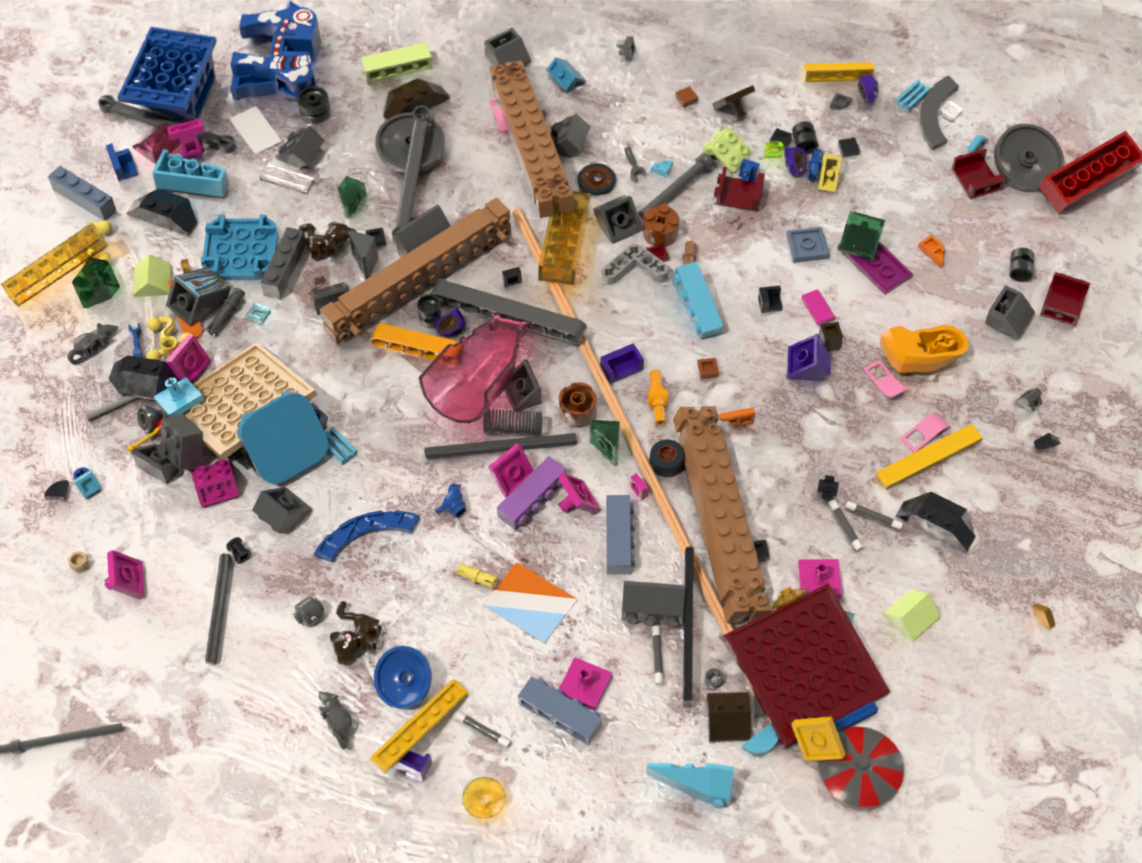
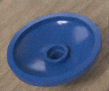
(392, 674)

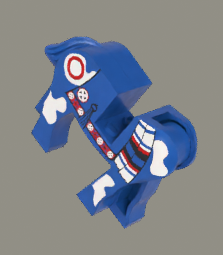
(293, 50)

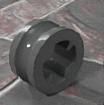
(708, 675)

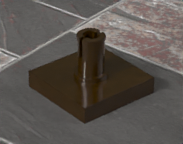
(735, 100)

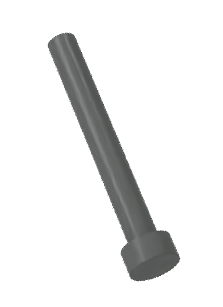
(703, 163)

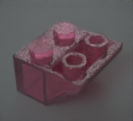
(154, 142)

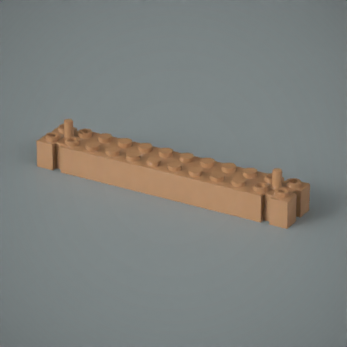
(531, 139)
(415, 271)
(721, 515)

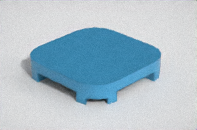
(239, 247)
(283, 437)

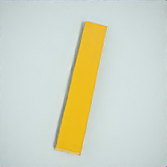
(928, 456)
(418, 726)

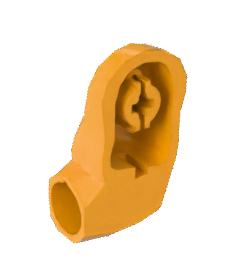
(923, 348)

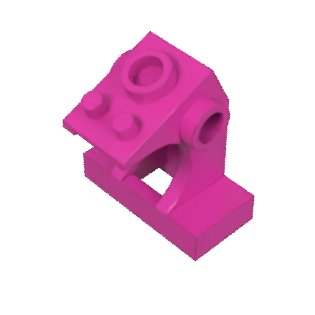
(187, 135)

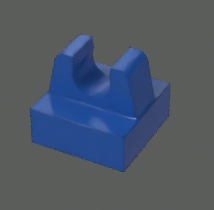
(749, 170)

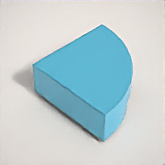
(978, 140)
(662, 168)

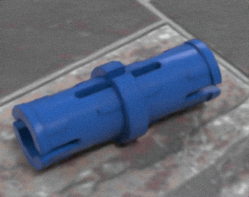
(815, 165)

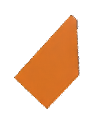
(933, 249)
(739, 417)

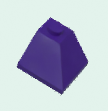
(808, 360)

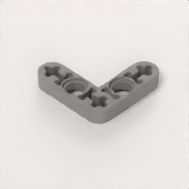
(636, 259)

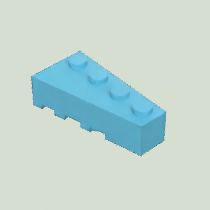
(186, 175)
(697, 300)

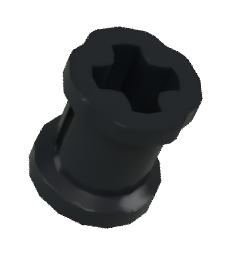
(238, 550)

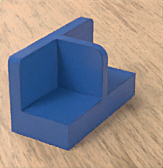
(122, 163)

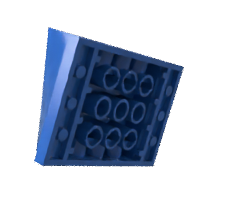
(171, 73)

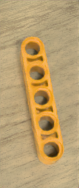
(409, 341)

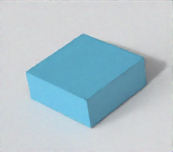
(87, 484)

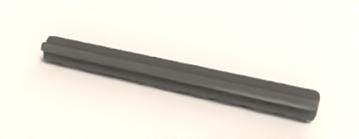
(218, 609)

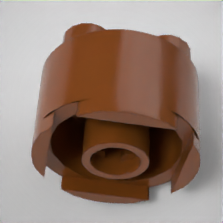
(661, 225)
(577, 404)

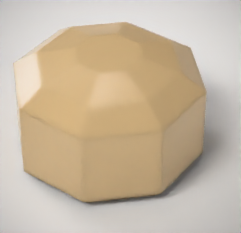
(78, 561)

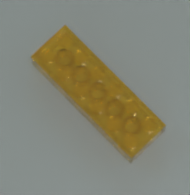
(564, 242)

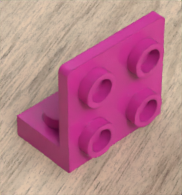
(214, 483)

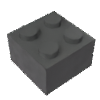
(181, 441)

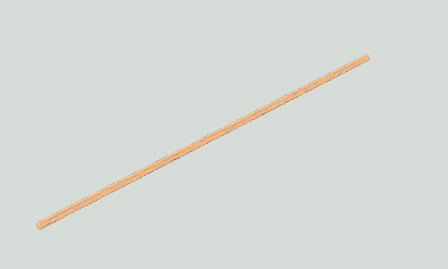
(629, 435)

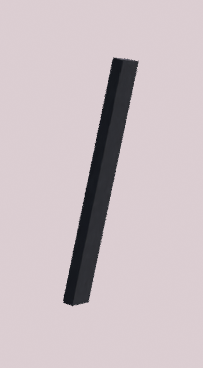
(688, 628)

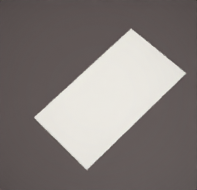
(255, 130)

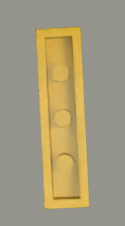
(836, 71)

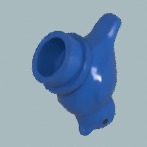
(453, 501)

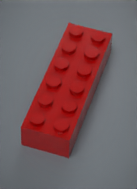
(1091, 172)

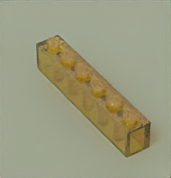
(54, 264)

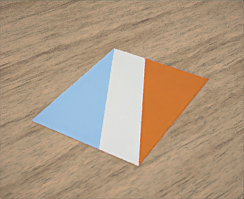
(530, 602)

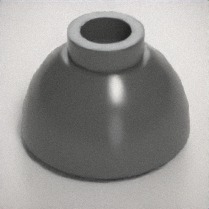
(148, 417)

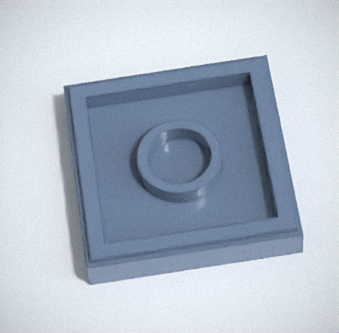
(807, 244)

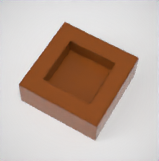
(686, 97)
(708, 368)

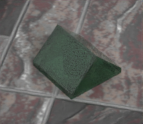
(605, 438)

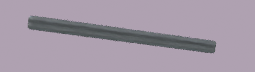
(500, 445)

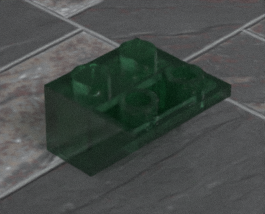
(861, 235)
(95, 282)

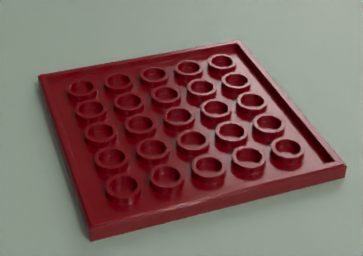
(805, 662)

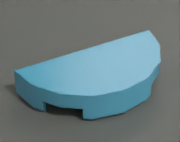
(762, 742)

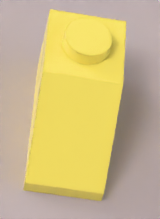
(830, 172)

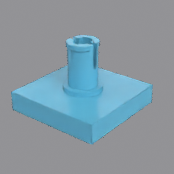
(178, 397)

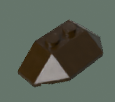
(414, 94)

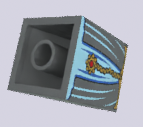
(196, 294)

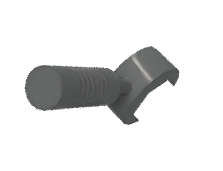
(636, 169)

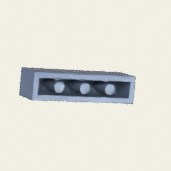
(82, 193)
(619, 534)
(559, 710)

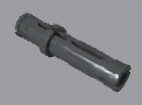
(229, 306)

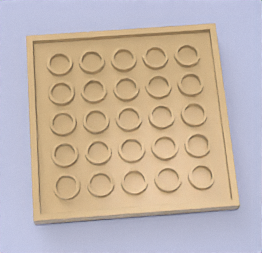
(238, 388)

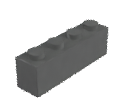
(283, 263)

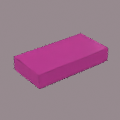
(817, 307)

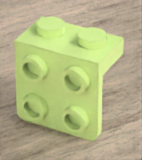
(727, 148)

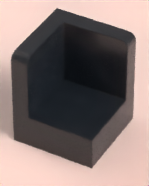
(769, 299)

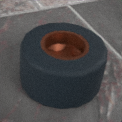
(667, 458)

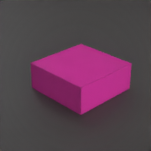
(639, 486)

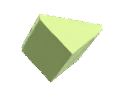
(151, 277)
(913, 614)

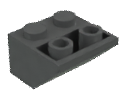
(506, 48)
(570, 135)
(300, 147)
(1010, 312)

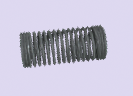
(536, 424)

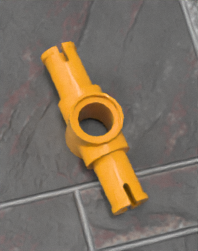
(657, 397)

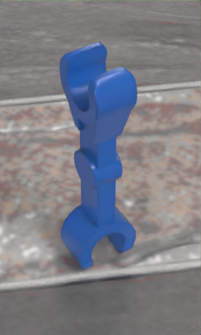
(135, 332)

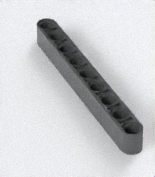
(488, 304)

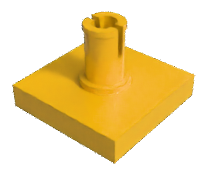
(818, 739)

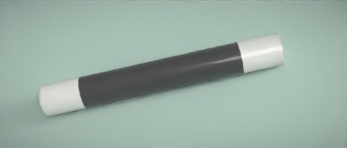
(874, 515)
(846, 525)
(657, 655)
(482, 729)

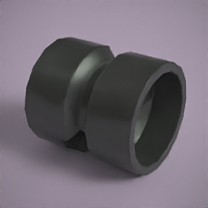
(805, 136)
(1021, 264)
(429, 310)

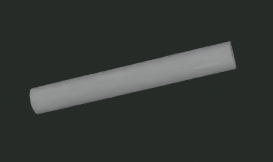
(110, 406)

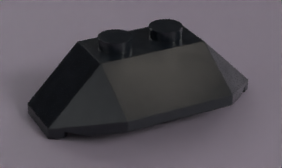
(165, 210)
(140, 376)
(939, 519)

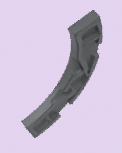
(929, 111)

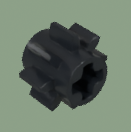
(828, 487)

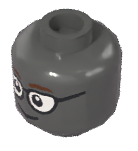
(308, 611)

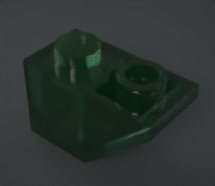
(351, 194)

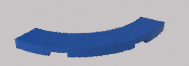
(364, 525)

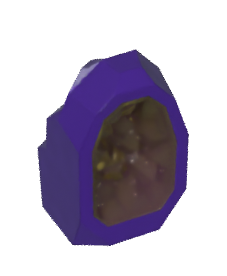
(868, 88)
(795, 160)
(450, 322)

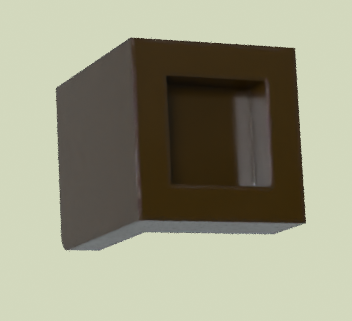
(831, 335)

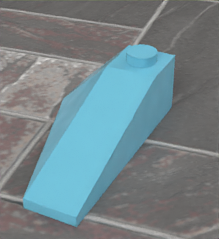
(707, 784)

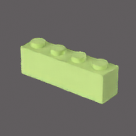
(396, 62)

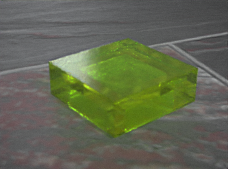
(773, 150)

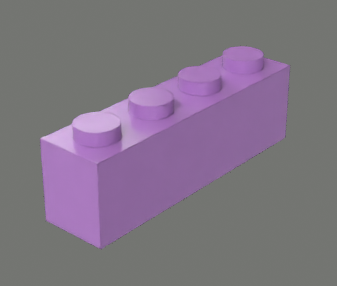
(531, 493)

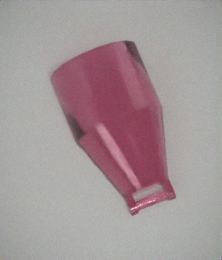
(474, 371)

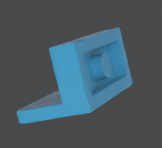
(564, 73)

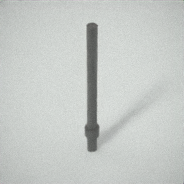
(17, 746)

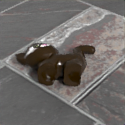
(335, 236)
(348, 643)

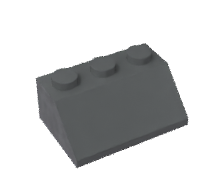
(420, 230)
(653, 603)

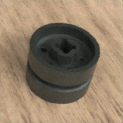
(313, 105)

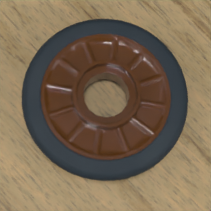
(596, 187)

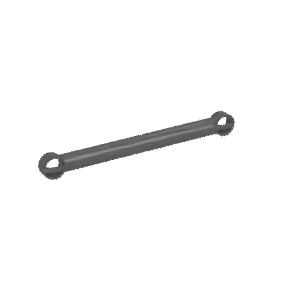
(154, 119)
(412, 168)

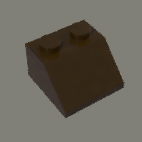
(728, 717)

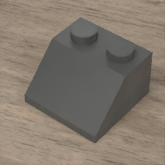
(618, 218)
(280, 509)

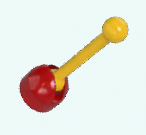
(156, 431)

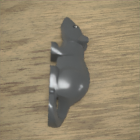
(87, 343)
(337, 718)

